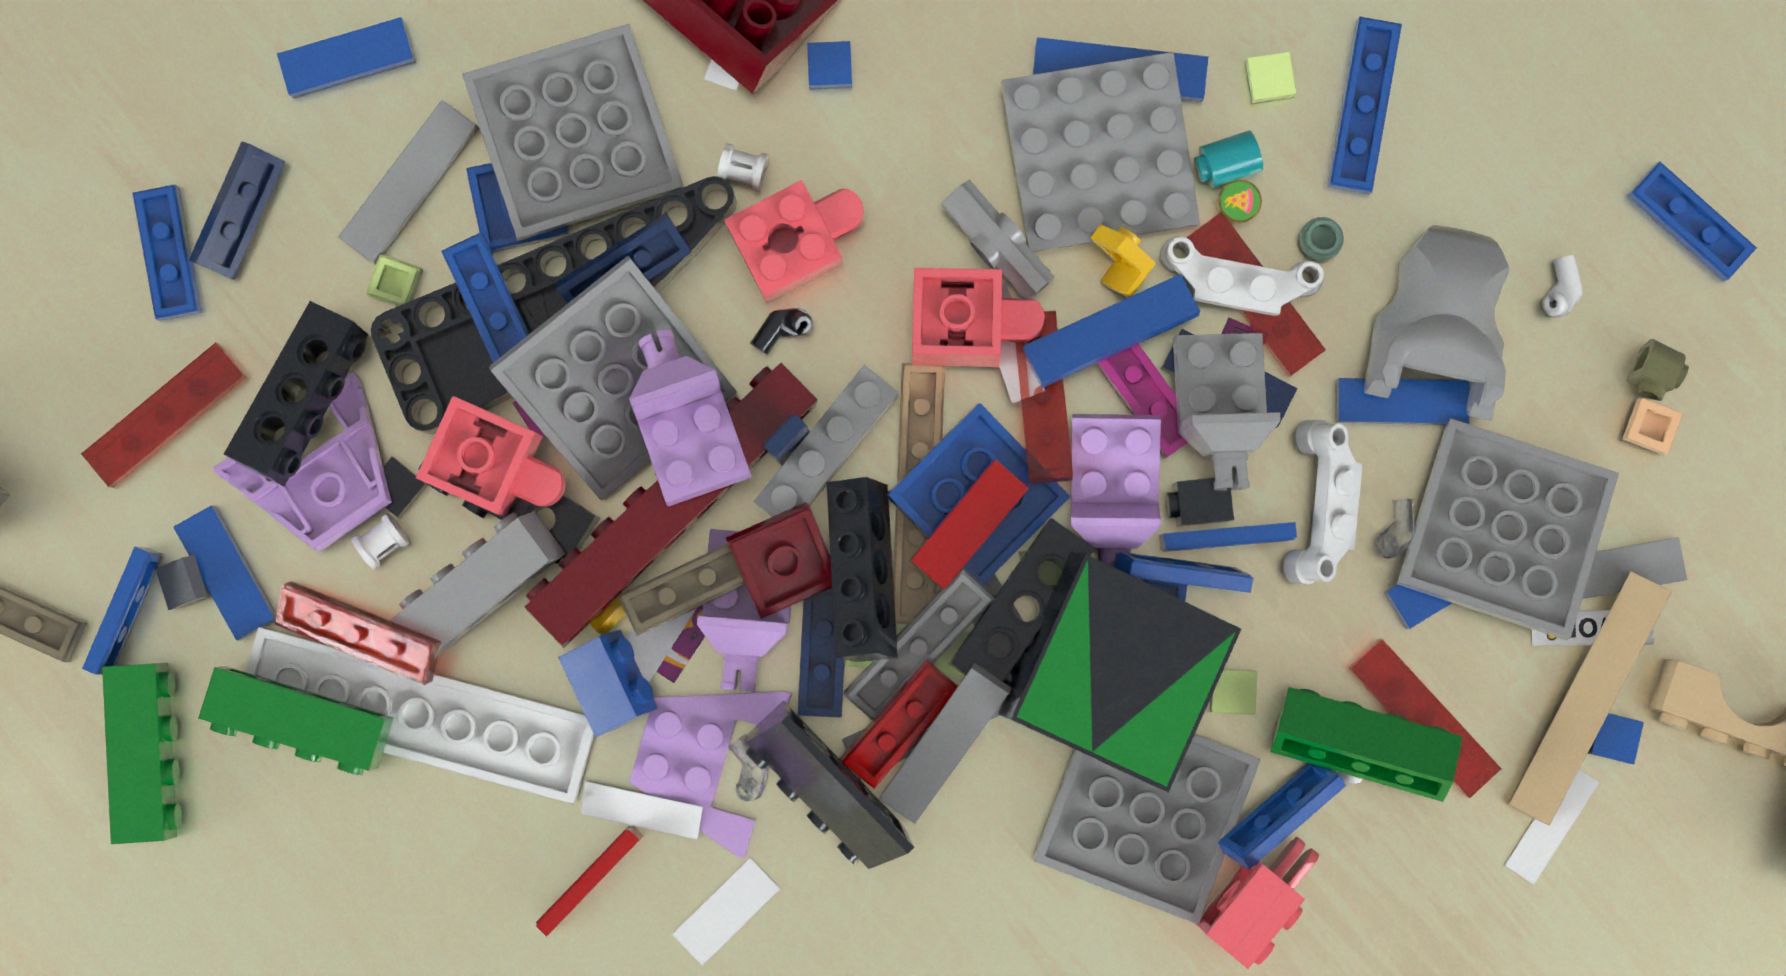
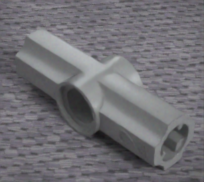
(997, 240)

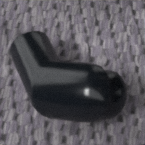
(781, 324)

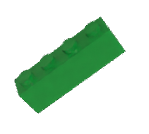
(295, 718)
(1367, 744)
(141, 753)

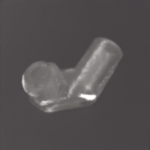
(1398, 534)
(752, 779)

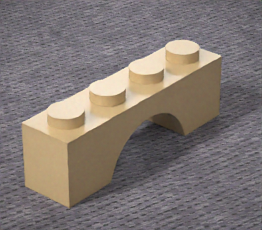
(1696, 697)

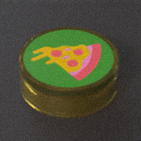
(1239, 201)

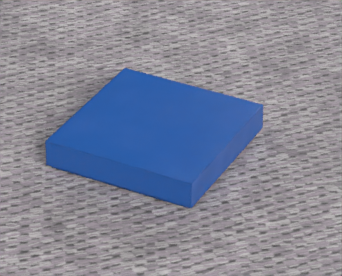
(493, 215)

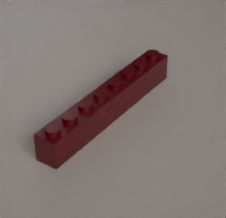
(648, 527)

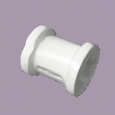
(729, 168)
(380, 541)

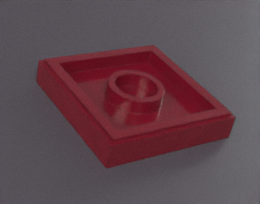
(782, 560)

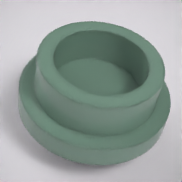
(1321, 238)

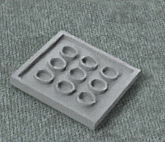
(572, 132)
(1100, 151)
(583, 367)
(1508, 529)
(1143, 838)

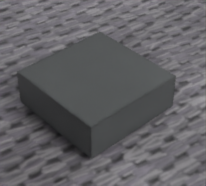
(181, 582)

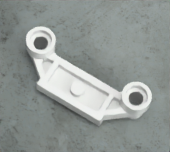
(1237, 283)
(1334, 503)

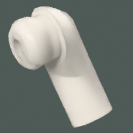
(1567, 289)

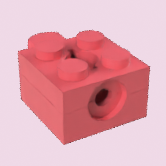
(792, 238)
(964, 317)
(488, 461)
(1258, 905)

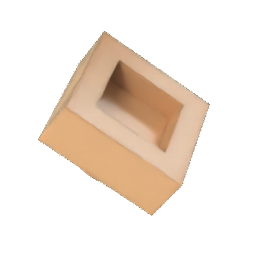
(1652, 426)

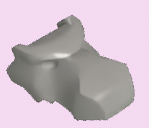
(1444, 317)

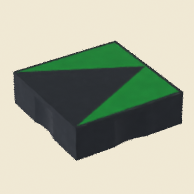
(1120, 671)

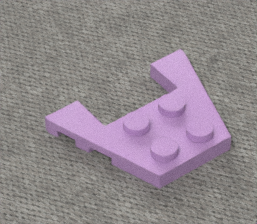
(335, 483)
(686, 754)

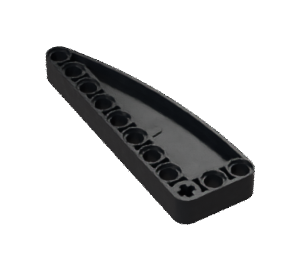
(454, 354)

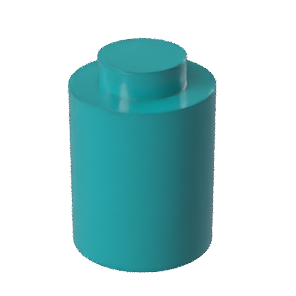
(1229, 159)

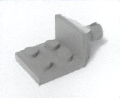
(1223, 401)

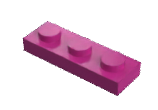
(1145, 392)

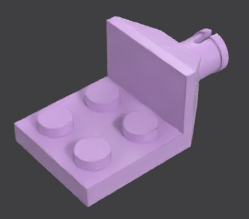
(685, 423)
(1115, 481)
(737, 629)

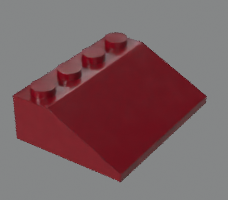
(746, 35)

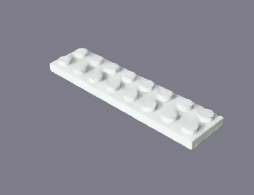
(444, 721)

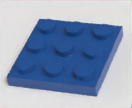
(951, 469)

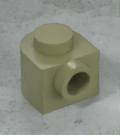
(1658, 370)

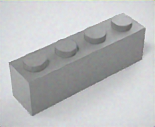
(829, 443)
(481, 582)

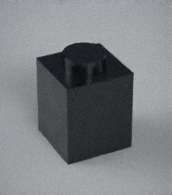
(1198, 503)

